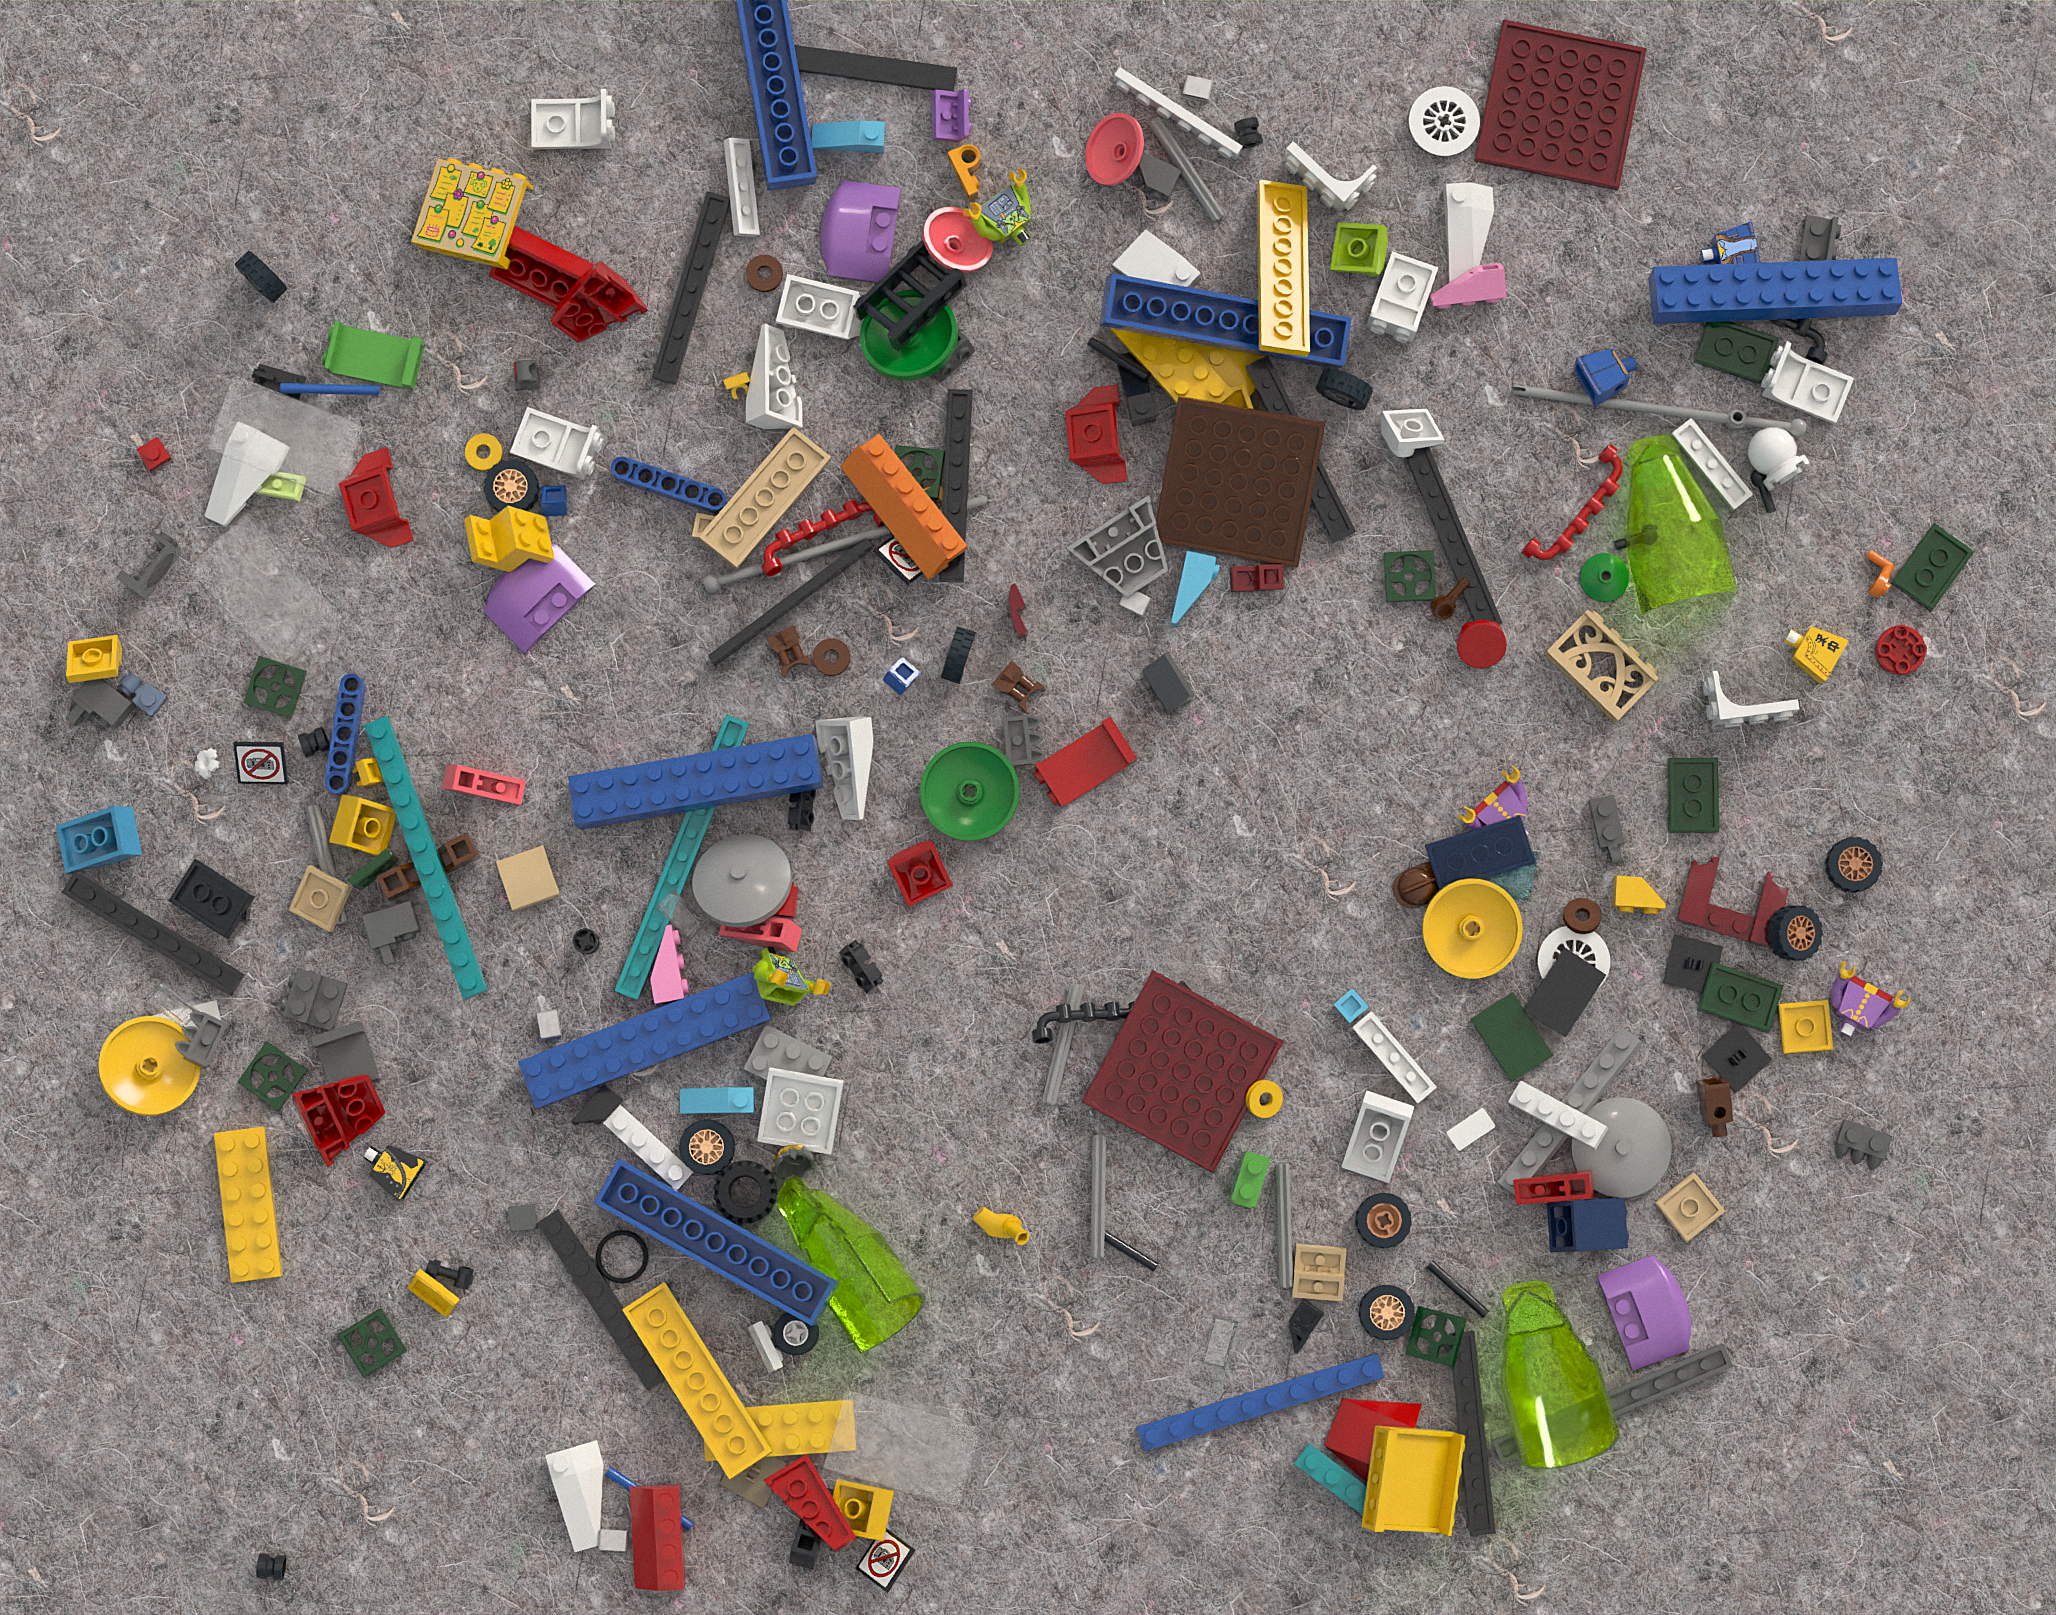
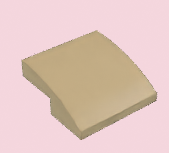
(528, 878)
(1319, 1272)

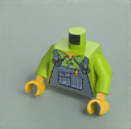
(1004, 214)
(781, 980)

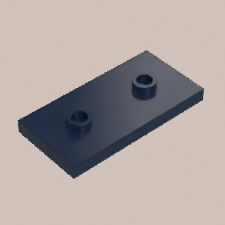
(1481, 852)

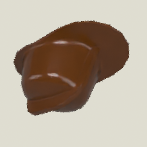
(1415, 886)

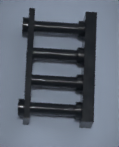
(916, 316)

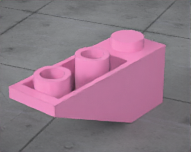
(1477, 284)
(666, 974)

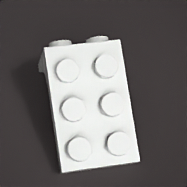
(573, 123)
(1333, 192)
(1401, 297)
(1805, 385)
(557, 443)
(1731, 715)

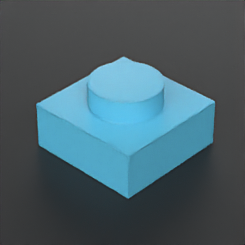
(1350, 1005)

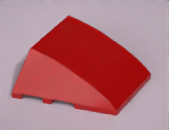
(595, 302)
(338, 1113)
(1354, 1429)

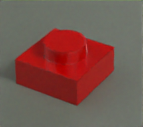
(153, 454)

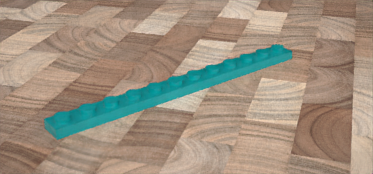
(426, 858)
(673, 877)

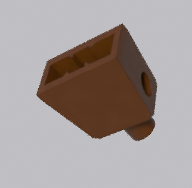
(1714, 1094)

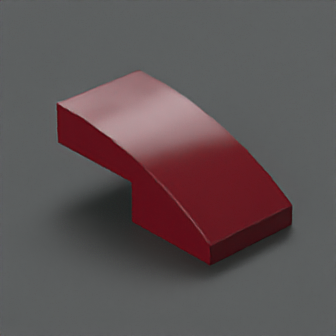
(1256, 578)
(1017, 605)

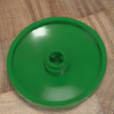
(921, 355)
(969, 791)

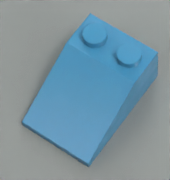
(99, 839)

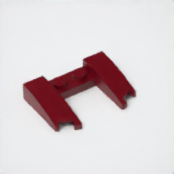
(1697, 911)

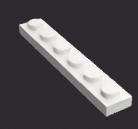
(1185, 120)

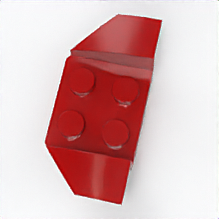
(1094, 435)
(372, 502)

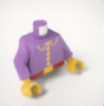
(1504, 802)
(1862, 1003)

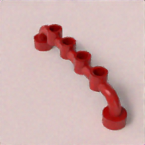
(1579, 522)
(808, 530)

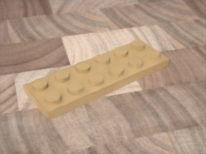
(764, 498)

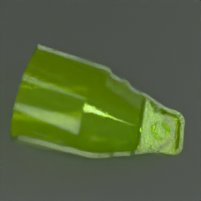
(1672, 529)
(874, 1288)
(1551, 1383)

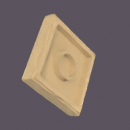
(320, 898)
(1689, 1207)

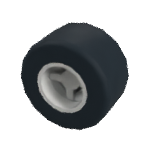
(788, 1332)

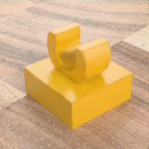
(735, 382)
(368, 772)

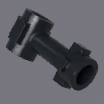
(462, 1277)

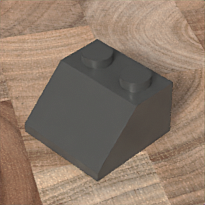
(1167, 684)

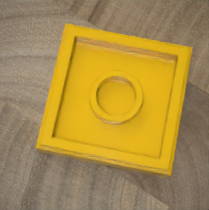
(1805, 1027)

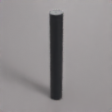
(1119, 359)
(1130, 1251)
(1457, 1289)

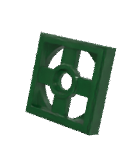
(931, 474)
(1394, 577)
(287, 710)
(375, 867)
(281, 1064)
(389, 1331)
(1434, 1347)

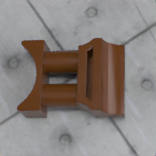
(785, 641)
(1010, 678)

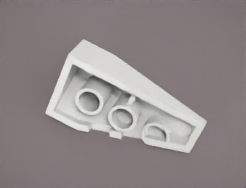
(1467, 223)
(771, 392)
(232, 488)
(848, 754)
(578, 1486)

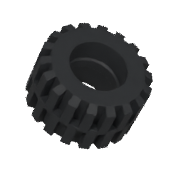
(723, 1187)

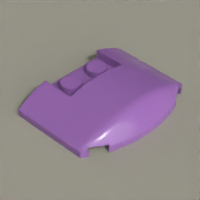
(859, 230)
(536, 597)
(1647, 1311)

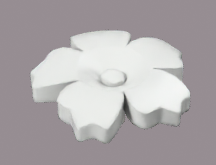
(206, 763)

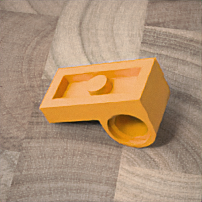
(963, 170)

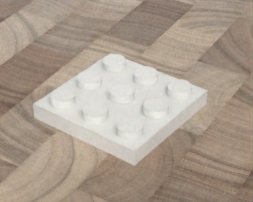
(800, 1110)

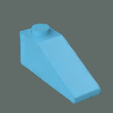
(849, 136)
(1194, 581)
(717, 1100)

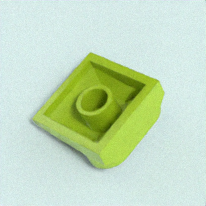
(1359, 249)

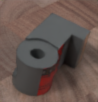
(526, 375)

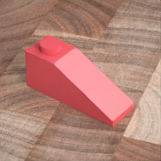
(483, 784)
(774, 932)

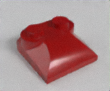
(919, 872)

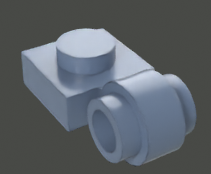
(147, 697)

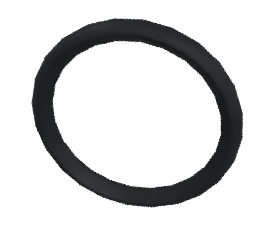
(645, 1256)

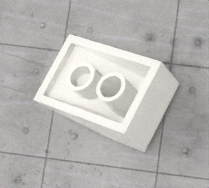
(1156, 261)
(1377, 1136)

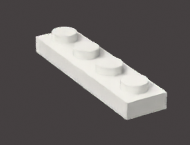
(741, 187)
(1711, 464)
(1394, 1057)
(1558, 1115)
(648, 1147)

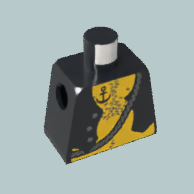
(395, 1169)

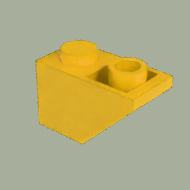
(1635, 893)

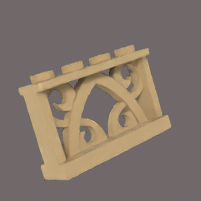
(1603, 700)

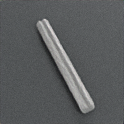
(1188, 171)
(322, 847)
(1062, 1048)
(1098, 1196)
(1284, 1225)

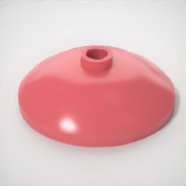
(1114, 149)
(955, 241)

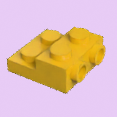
(93, 658)

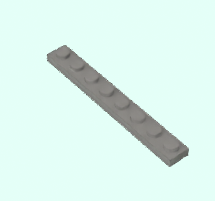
(1581, 1098)

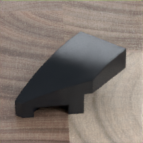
(598, 1107)
(1303, 1322)

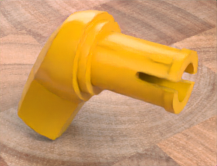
(1001, 1225)

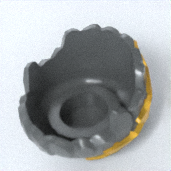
(793, 1161)

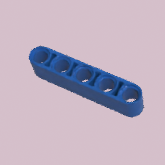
(660, 476)
(340, 723)

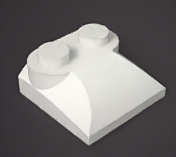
(1409, 430)

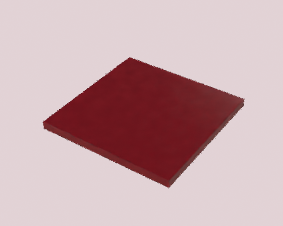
(1560, 104)
(1181, 1071)

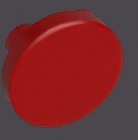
(1481, 643)
(1900, 650)

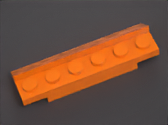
(903, 506)

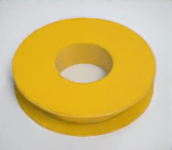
(483, 440)
(1274, 1103)

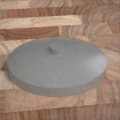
(742, 880)
(1631, 1152)

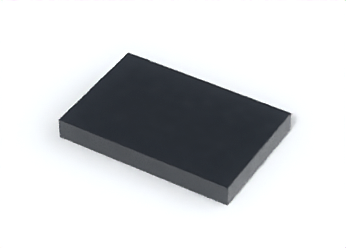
(211, 898)
(1564, 992)

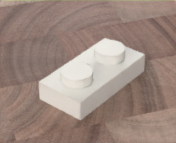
(762, 1338)

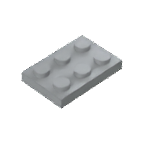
(786, 1053)

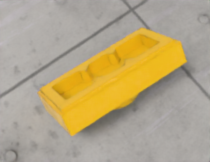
(433, 1293)

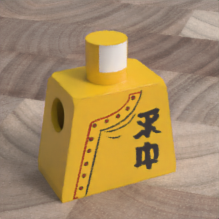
(1816, 651)

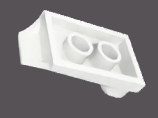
(819, 308)

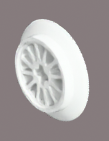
(1449, 96)
(1563, 934)

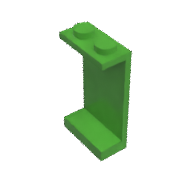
(373, 356)
(1248, 1179)

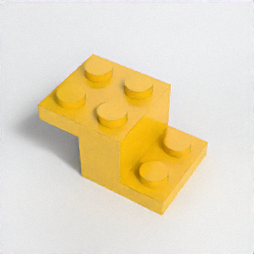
(509, 539)

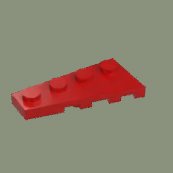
(810, 1499)

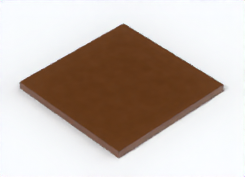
(1238, 481)

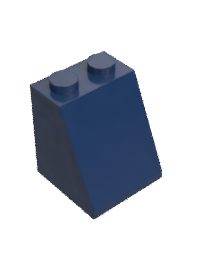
(1587, 1225)

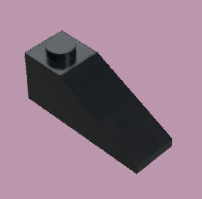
(1137, 395)
(805, 1545)

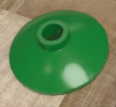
(1600, 589)

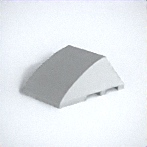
(1124, 549)

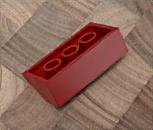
(539, 268)
(657, 1537)

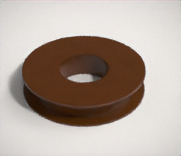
(770, 283)
(825, 646)
(1577, 925)

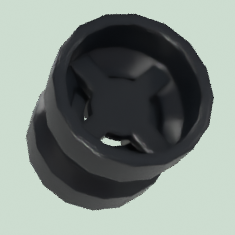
(1248, 132)
(313, 742)
(586, 937)
(270, 1566)

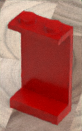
(1085, 763)

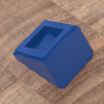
(554, 500)
(901, 676)

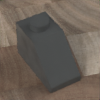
(1158, 177)

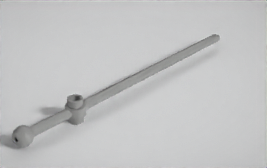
(1795, 428)
(712, 582)

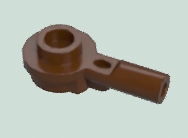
(1444, 605)

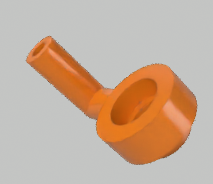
(1880, 584)

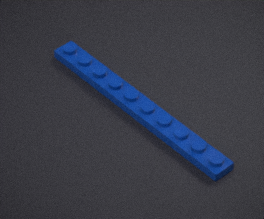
(1260, 1402)

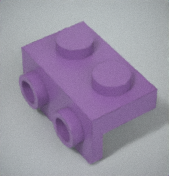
(950, 115)

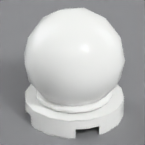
(1774, 454)

